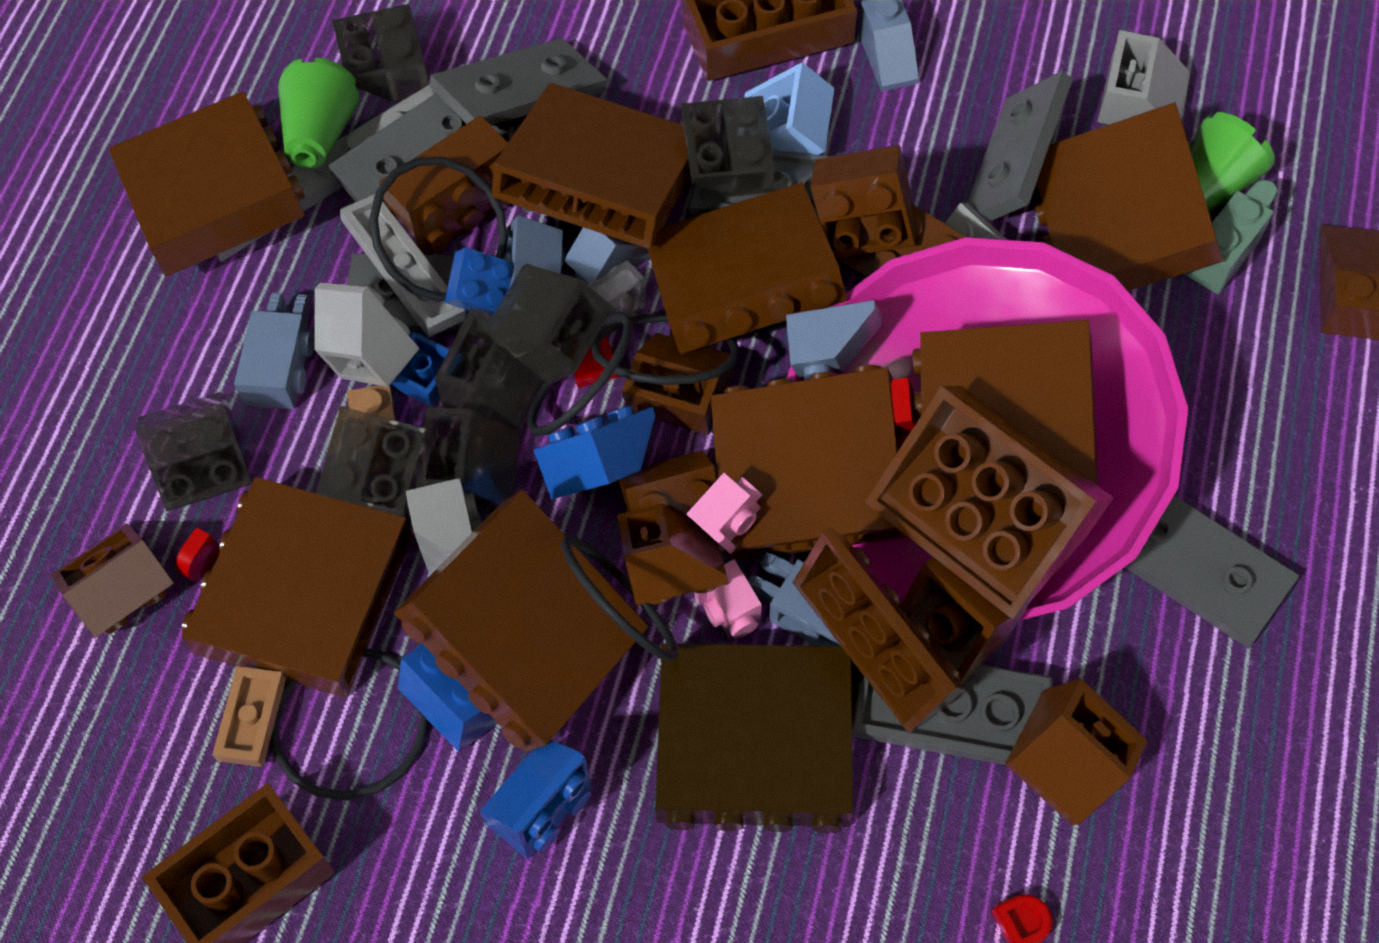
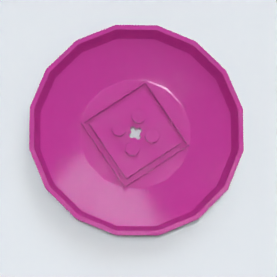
(1136, 384)

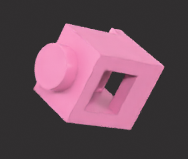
(727, 510)
(732, 604)

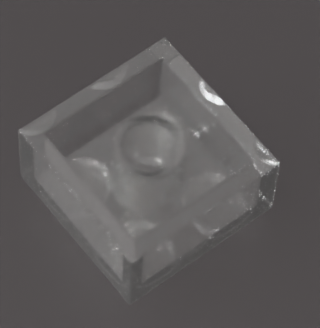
(622, 289)

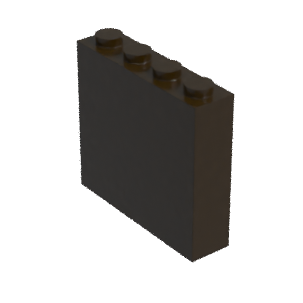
(755, 738)

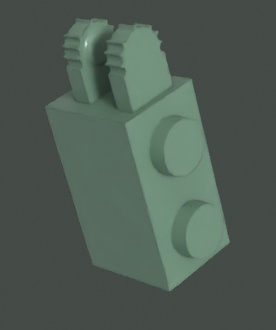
(1238, 233)

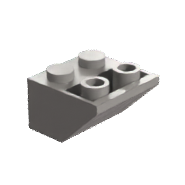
(1141, 78)
(359, 334)
(441, 519)

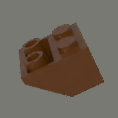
(864, 201)
(682, 403)
(673, 483)
(668, 555)
(1075, 750)

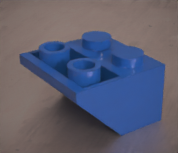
(596, 453)
(441, 699)
(538, 798)

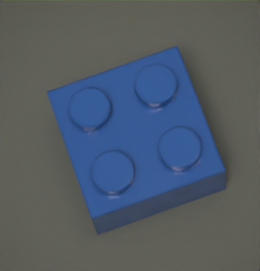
(478, 281)
(419, 374)

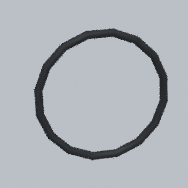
(377, 202)
(656, 379)
(592, 391)
(608, 608)
(358, 792)

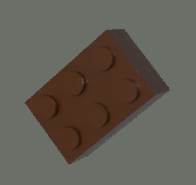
(442, 203)
(238, 872)

